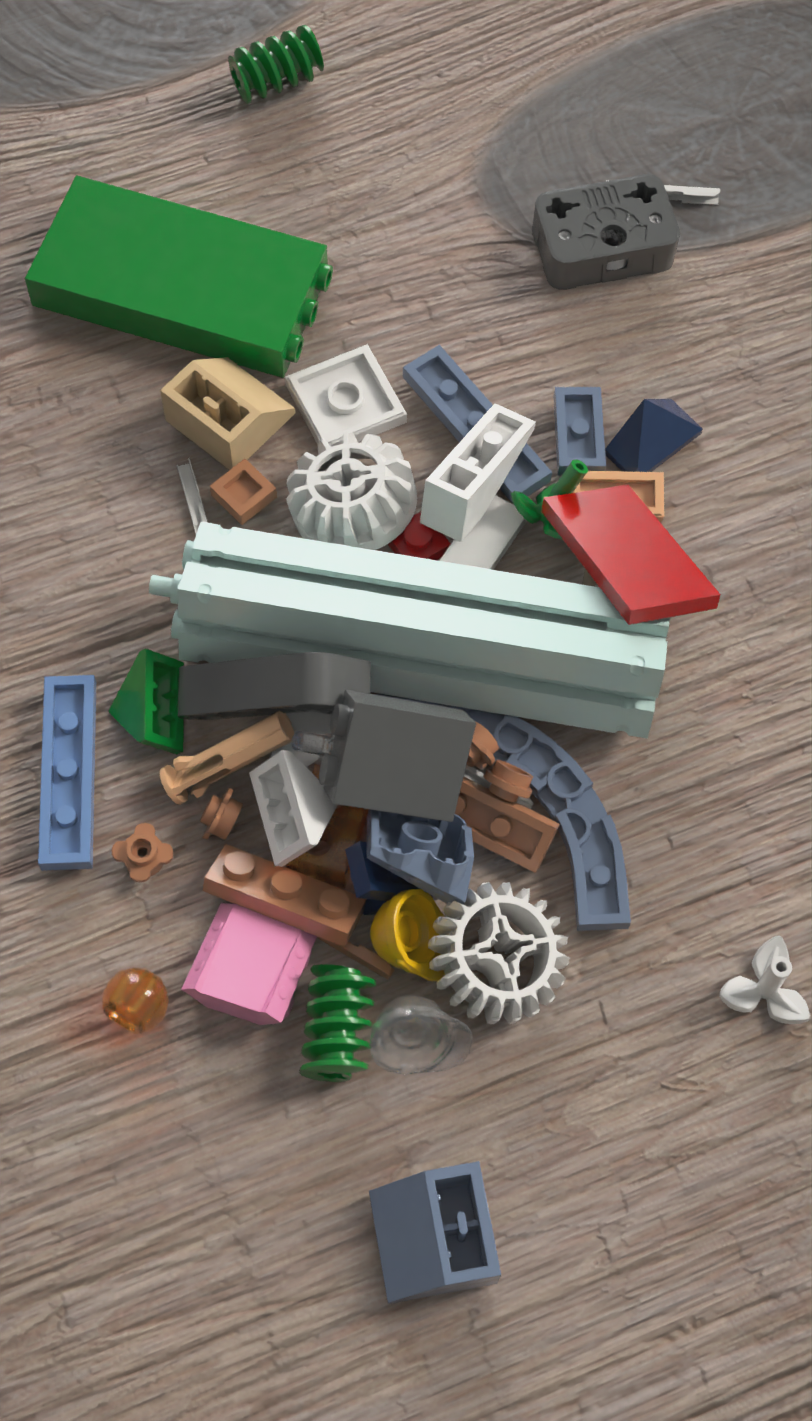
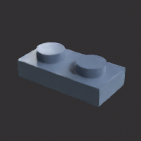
(579, 427)

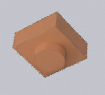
(243, 491)

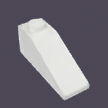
(473, 472)

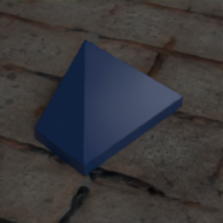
(652, 436)

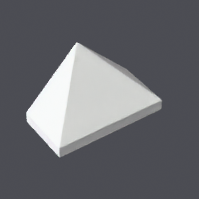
(290, 806)

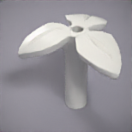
(772, 968)

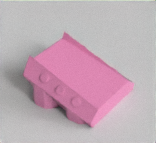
(249, 965)

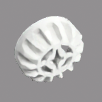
(350, 500)

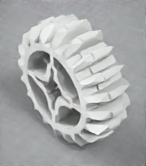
(503, 994)

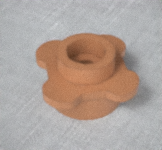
(482, 748)
(220, 815)
(142, 867)

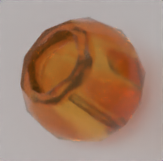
(135, 1000)

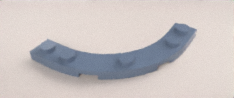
(570, 801)

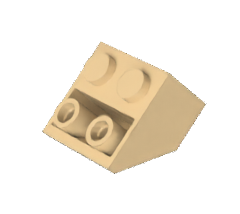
(223, 409)

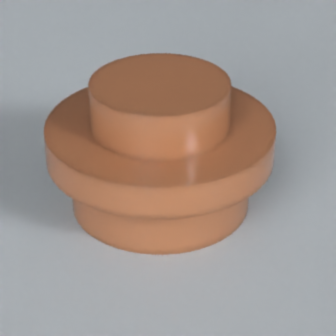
(508, 781)

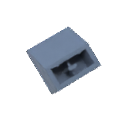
(435, 1233)

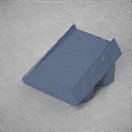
(423, 852)

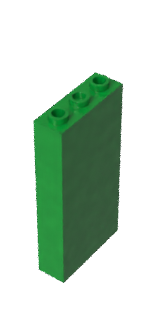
(179, 276)

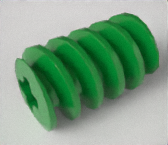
(275, 61)
(335, 1023)

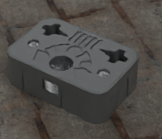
(605, 231)

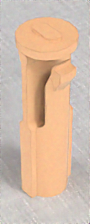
(225, 757)

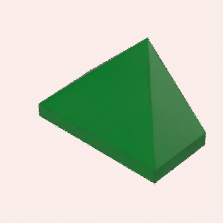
(149, 702)

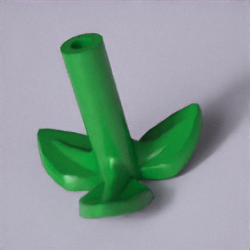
(566, 484)

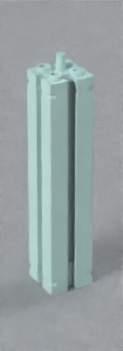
(423, 625)

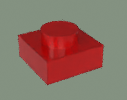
(420, 541)

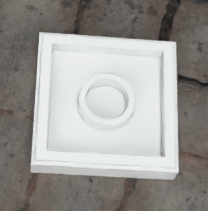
(346, 397)

